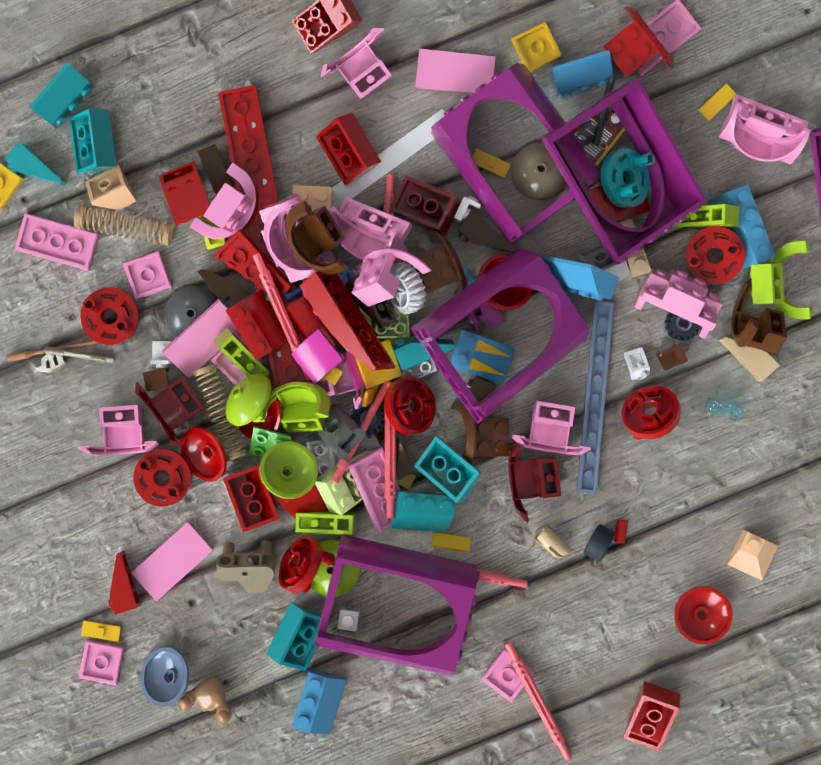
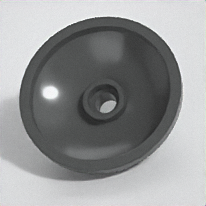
(184, 300)

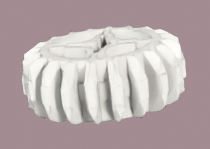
(410, 292)

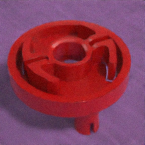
(699, 261)
(96, 307)
(398, 409)
(652, 425)
(149, 467)
(301, 565)

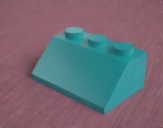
(61, 96)
(92, 141)
(448, 470)
(422, 511)
(295, 637)

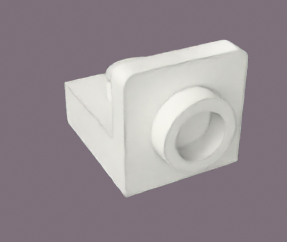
(463, 210)
(157, 356)
(637, 364)

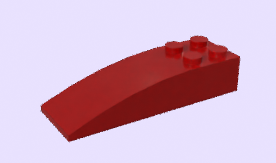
(345, 320)

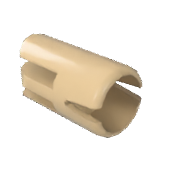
(552, 543)

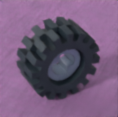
(680, 333)
(376, 425)

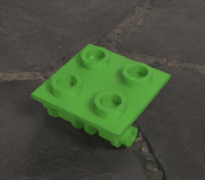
(263, 439)

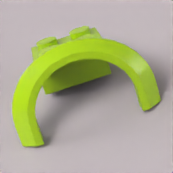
(768, 281)
(303, 406)

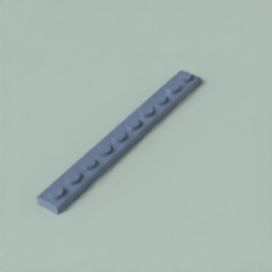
(595, 396)

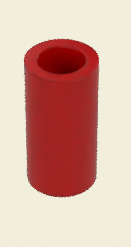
(621, 530)

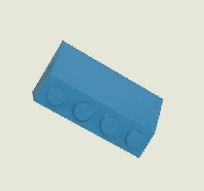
(750, 225)
(582, 278)

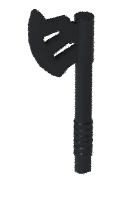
(598, 129)

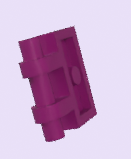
(490, 316)

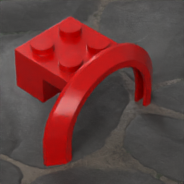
(636, 46)

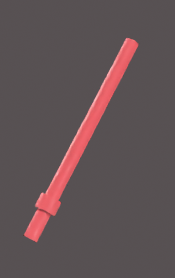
(344, 464)

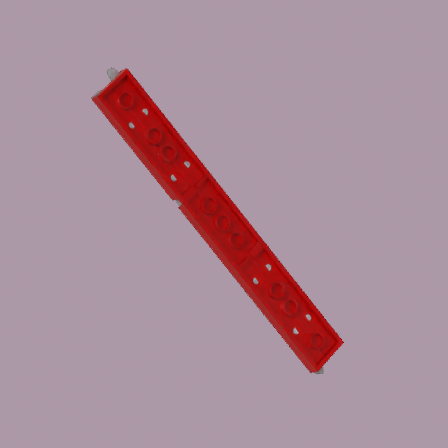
(251, 153)

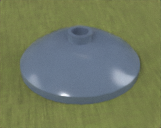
(165, 676)

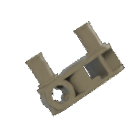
(253, 575)

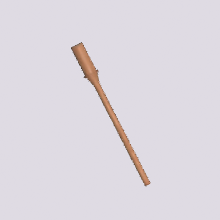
(27, 354)

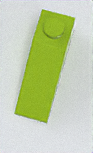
(713, 215)
(239, 353)
(326, 522)

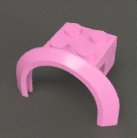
(361, 66)
(230, 207)
(376, 281)
(343, 385)
(551, 429)
(121, 432)

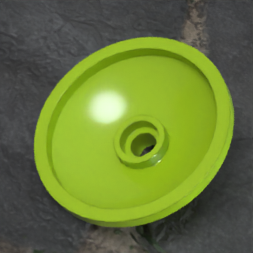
(248, 399)
(296, 461)
(348, 576)

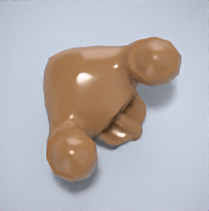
(208, 696)

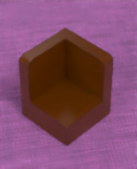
(672, 357)
(156, 379)

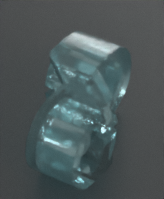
(717, 409)

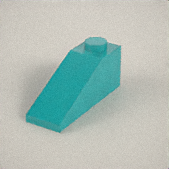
(29, 164)
(411, 351)

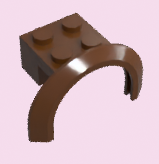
(314, 237)
(443, 264)
(762, 333)
(486, 438)

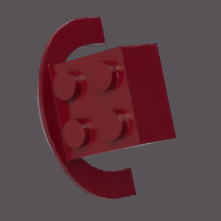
(172, 406)
(532, 479)

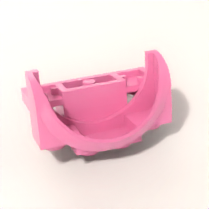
(762, 131)
(372, 229)
(277, 242)
(681, 297)

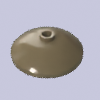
(527, 177)

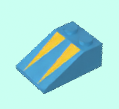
(482, 357)

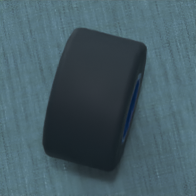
(599, 542)

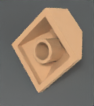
(110, 190)
(752, 555)

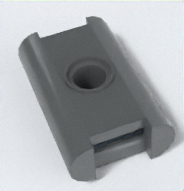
(341, 432)

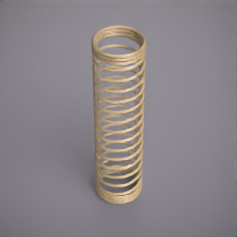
(80, 216)
(207, 371)

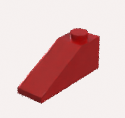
(123, 590)

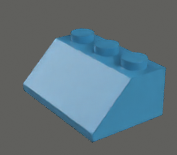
(581, 74)
(319, 702)

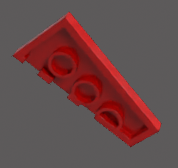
(239, 254)

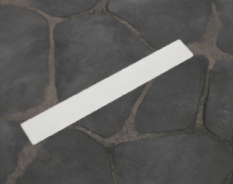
(389, 159)

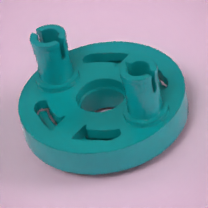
(636, 176)

